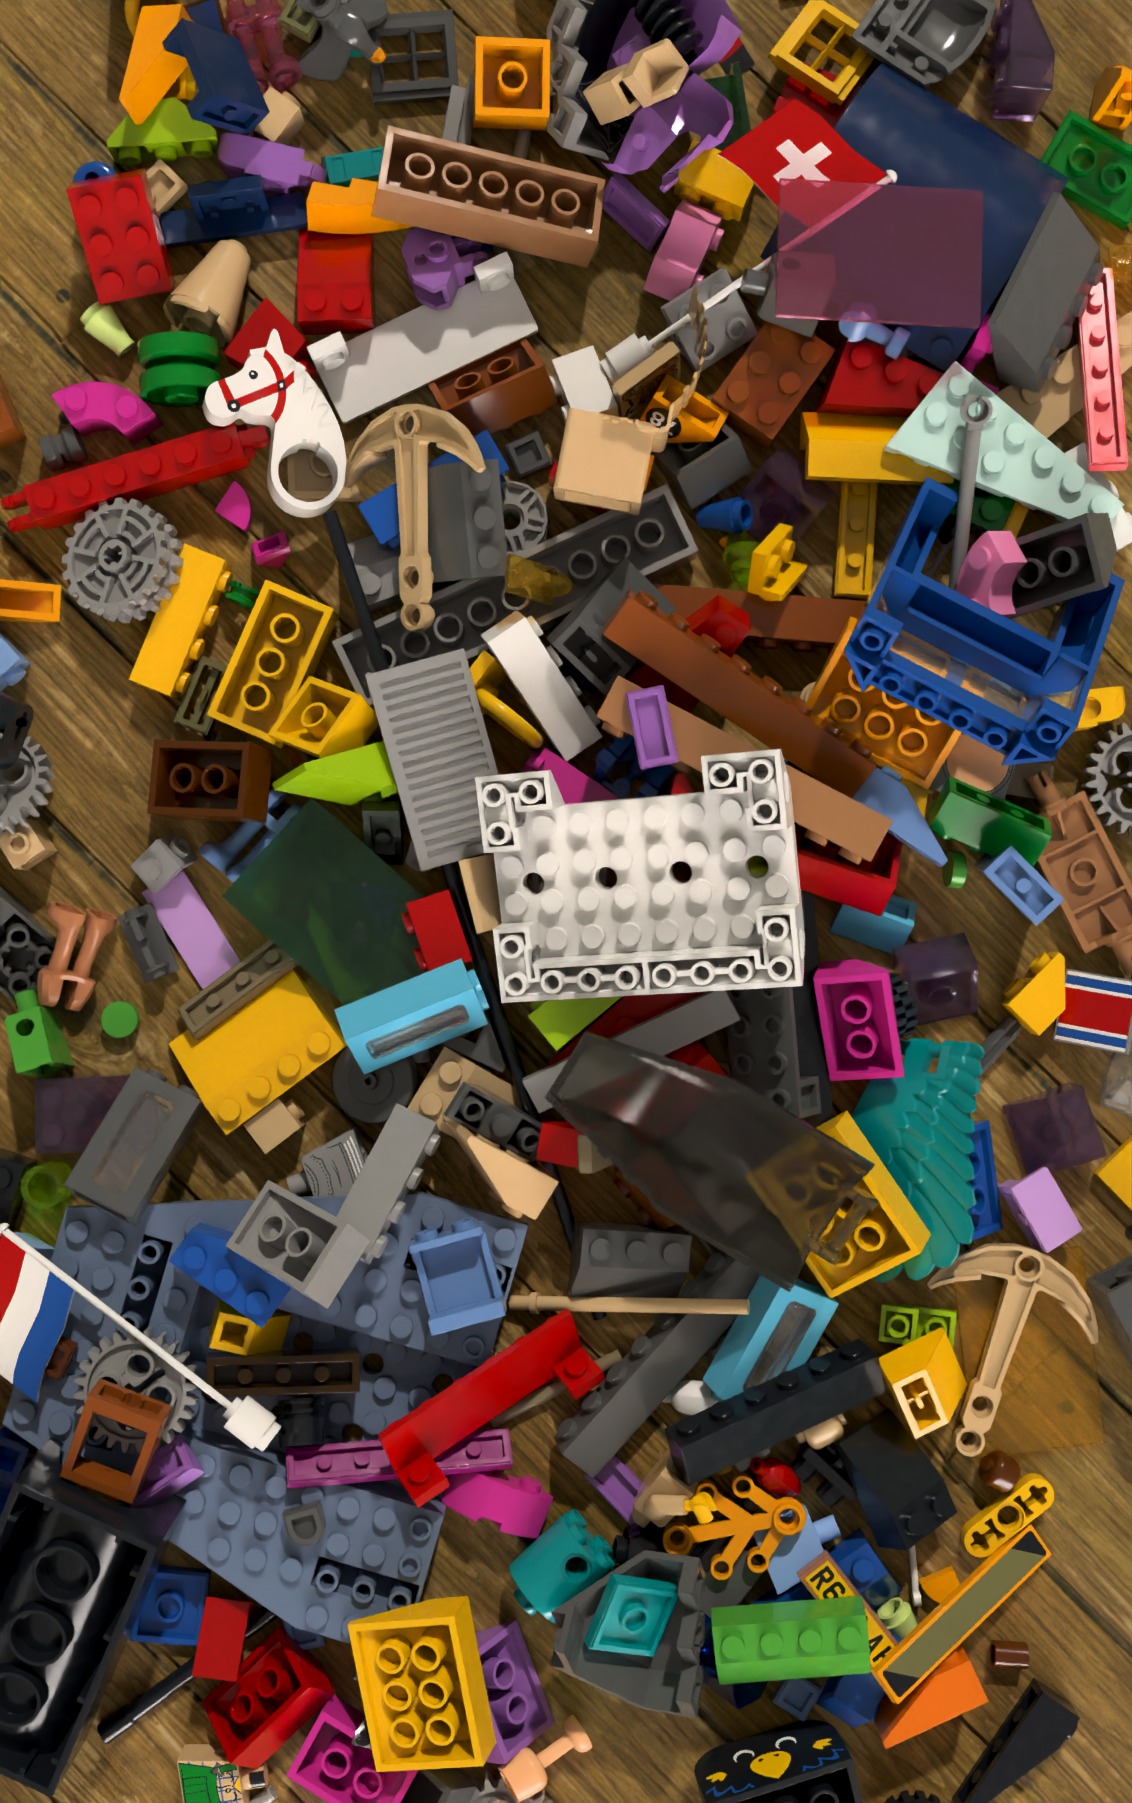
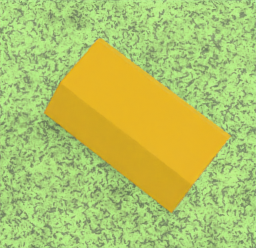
(851, 451)

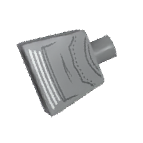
(331, 1166)

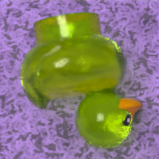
(738, 555)

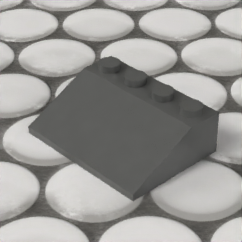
(1044, 297)

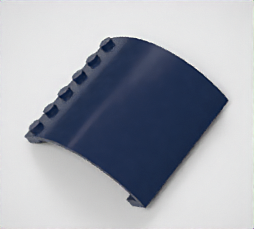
(941, 147)

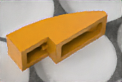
(346, 209)
(29, 601)

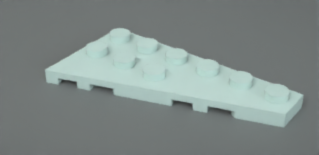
(1012, 453)

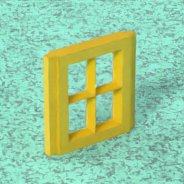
(800, 32)

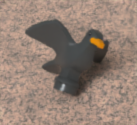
(343, 31)

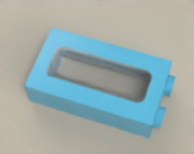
(413, 1015)
(771, 1338)

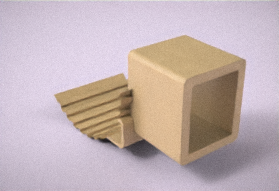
(607, 455)

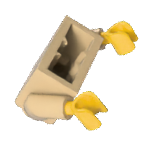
(668, 1494)

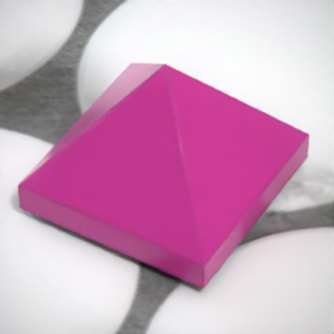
(271, 550)

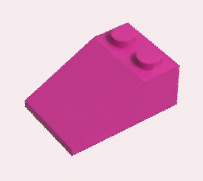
(340, 1770)

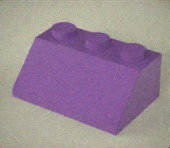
(513, 1691)

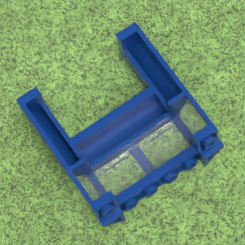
(969, 661)

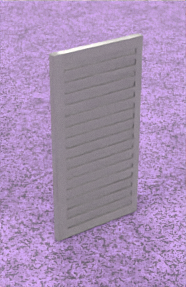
(435, 752)

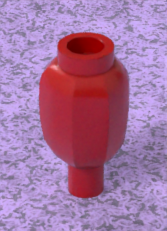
(776, 1477)

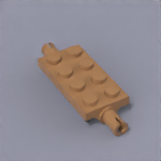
(1085, 872)

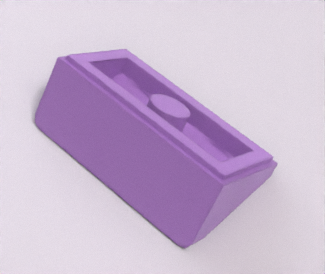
(169, 1472)

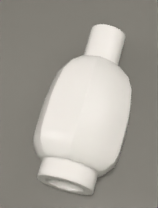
(690, 1397)

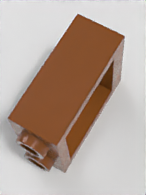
(130, 1409)

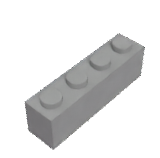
(387, 1176)

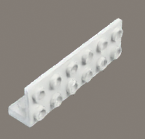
(424, 343)

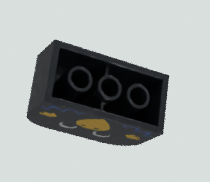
(780, 1766)

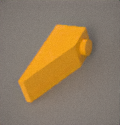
(149, 66)
(1113, 99)

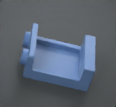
(1020, 883)
(457, 1276)

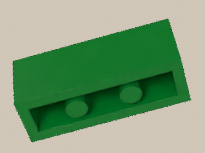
(987, 822)

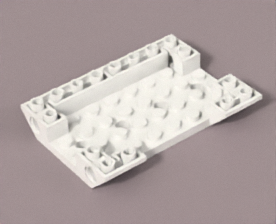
(649, 928)

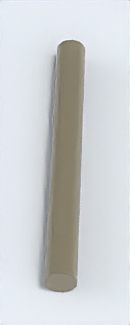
(549, 1392)

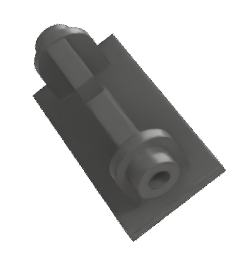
(148, 942)

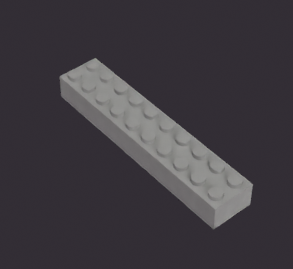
(651, 541)

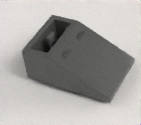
(581, 632)
(23, 946)

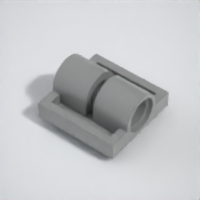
(727, 321)

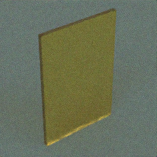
(1053, 1376)

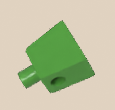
(36, 1038)

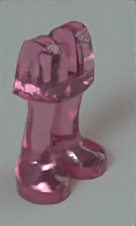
(262, 18)

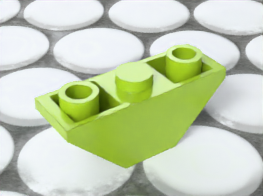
(163, 135)

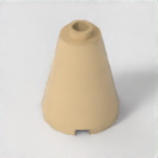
(212, 293)

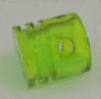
(44, 1184)

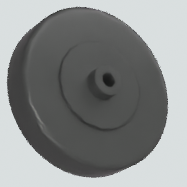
(373, 1095)

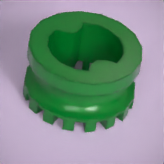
(242, 595)

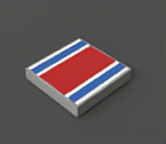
(1096, 1012)

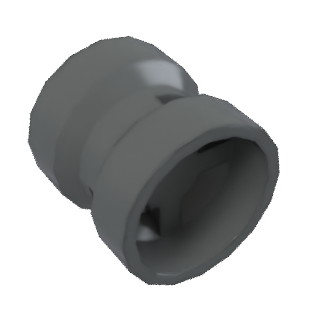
(63, 448)

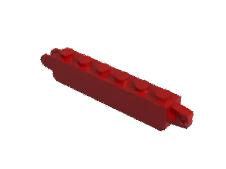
(137, 475)

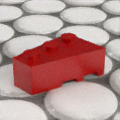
(717, 619)

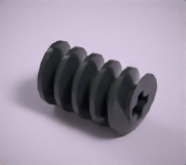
(668, 20)

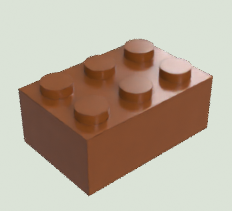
(772, 382)

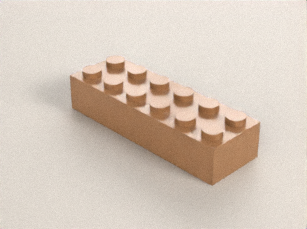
(488, 197)

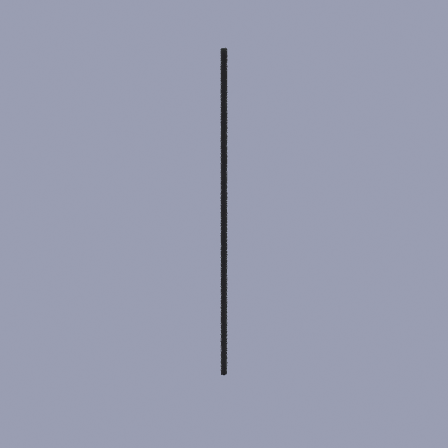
(454, 885)

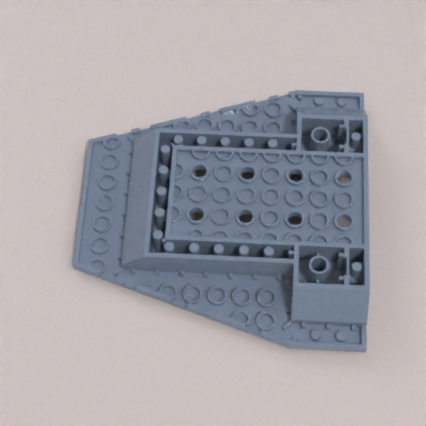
(233, 1521)

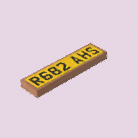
(827, 1580)

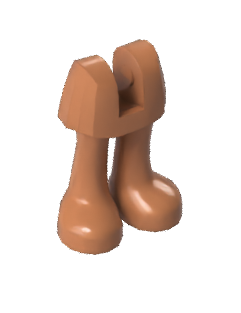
(80, 984)

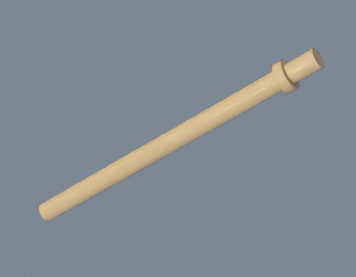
(535, 1303)

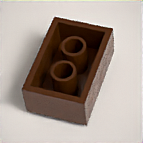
(210, 780)

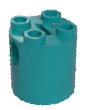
(559, 1565)

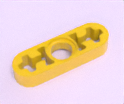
(1007, 1531)

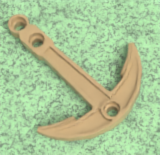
(408, 432)
(1008, 1321)

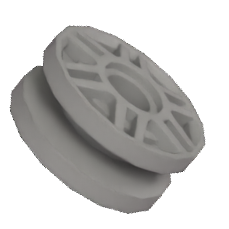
(529, 508)

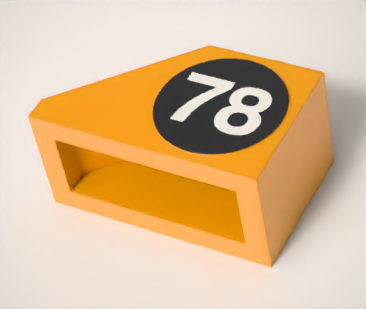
(696, 422)

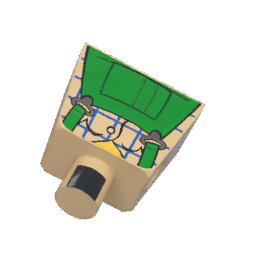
(210, 1777)

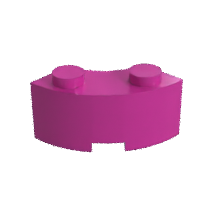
(107, 408)
(508, 1501)

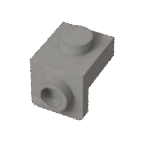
(163, 861)

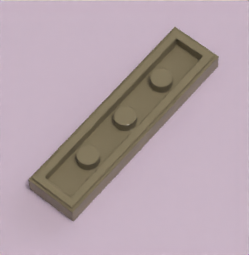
(235, 989)

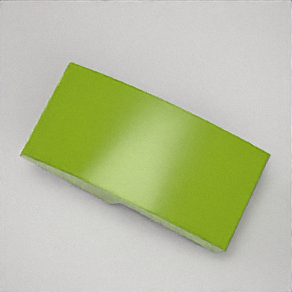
(909, 1322)

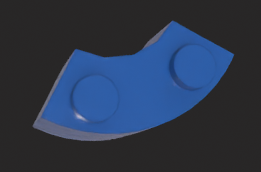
(852, 1697)

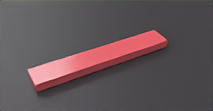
(1102, 380)

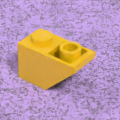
(1039, 995)
(239, 1335)

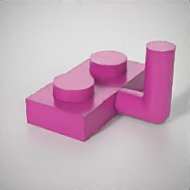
(976, 350)

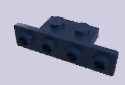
(232, 211)

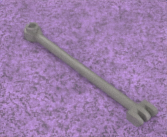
(967, 482)

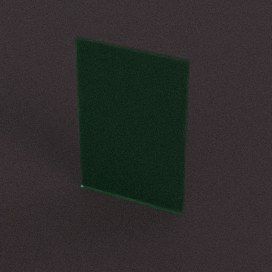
(330, 906)

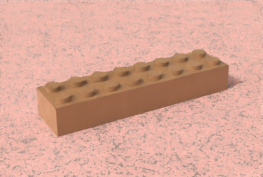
(816, 806)

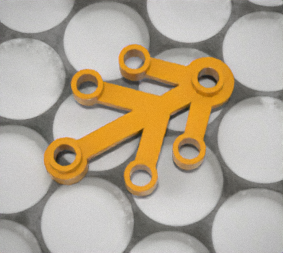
(740, 1526)

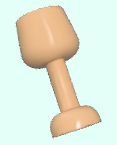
(526, 1771)

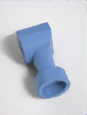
(876, 332)

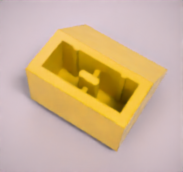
(924, 1381)

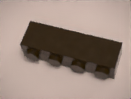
(284, 1372)

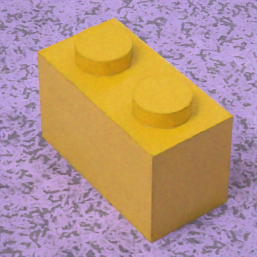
(715, 184)

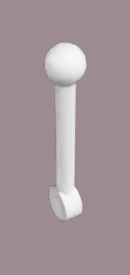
(916, 1596)

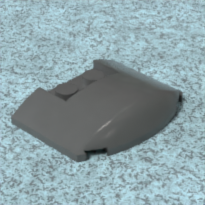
(924, 36)

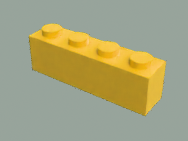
(180, 624)

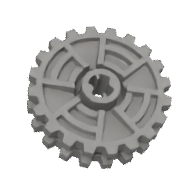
(122, 560)

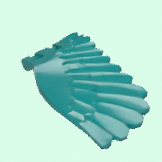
(924, 1141)

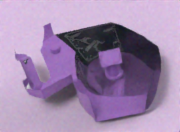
(639, 139)

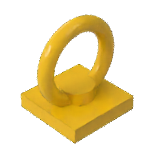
(486, 677)

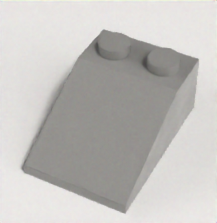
(298, 1243)

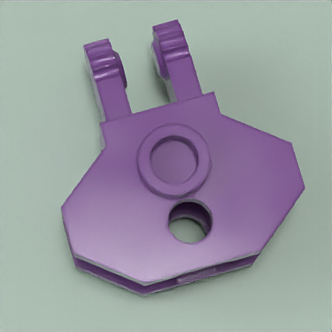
(439, 265)

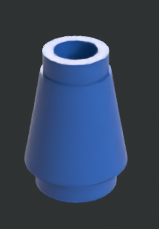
(726, 516)

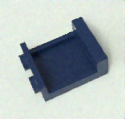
(224, 77)

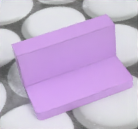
(1040, 1210)

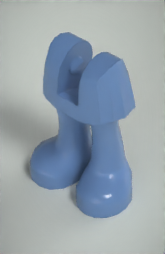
(225, 853)

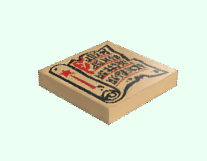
(641, 383)

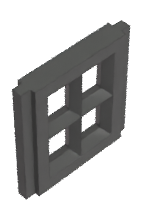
(416, 89)

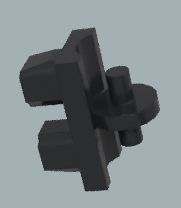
(837, 1483)

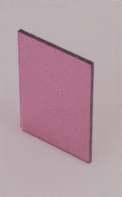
(879, 253)

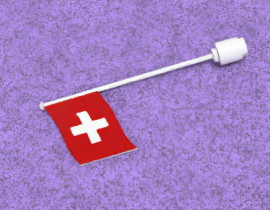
(786, 145)

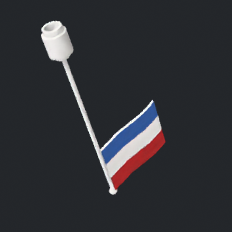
(35, 1313)

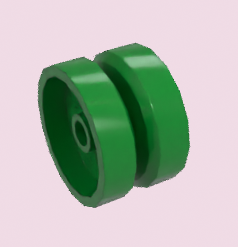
(177, 367)

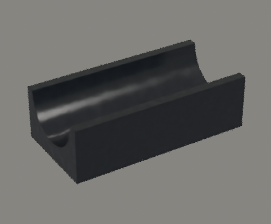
(67, 1607)

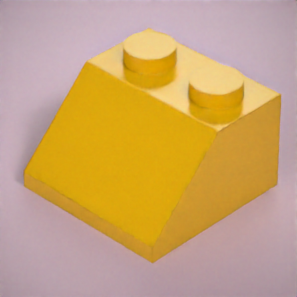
(325, 720)

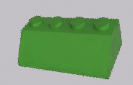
(790, 1640)

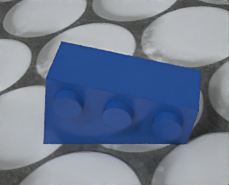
(229, 1275)

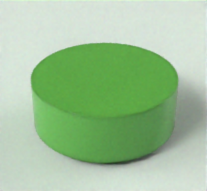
(954, 870)
(120, 1019)

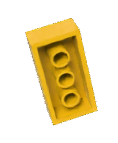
(272, 660)

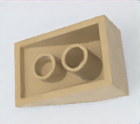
(445, 1080)
(512, 1178)

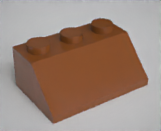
(496, 389)

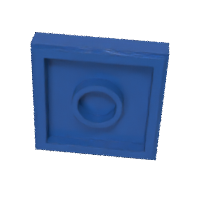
(173, 1607)

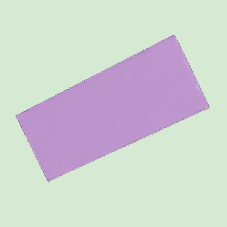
(193, 929)

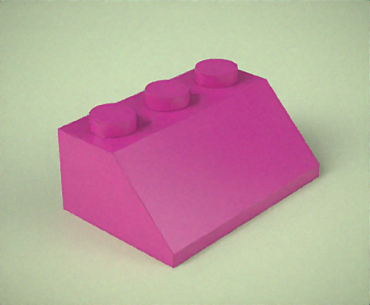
(858, 1020)

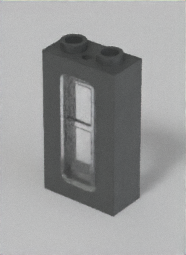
(135, 1145)

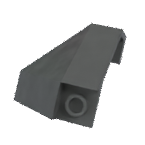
(661, 1683)

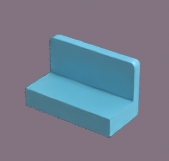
(876, 931)

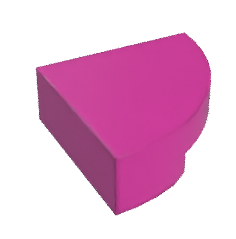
(236, 507)

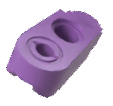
(277, 163)

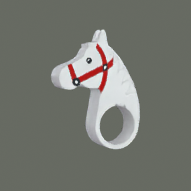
(286, 399)

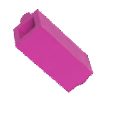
(572, 783)

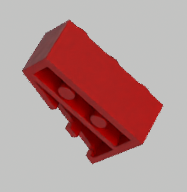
(874, 384)

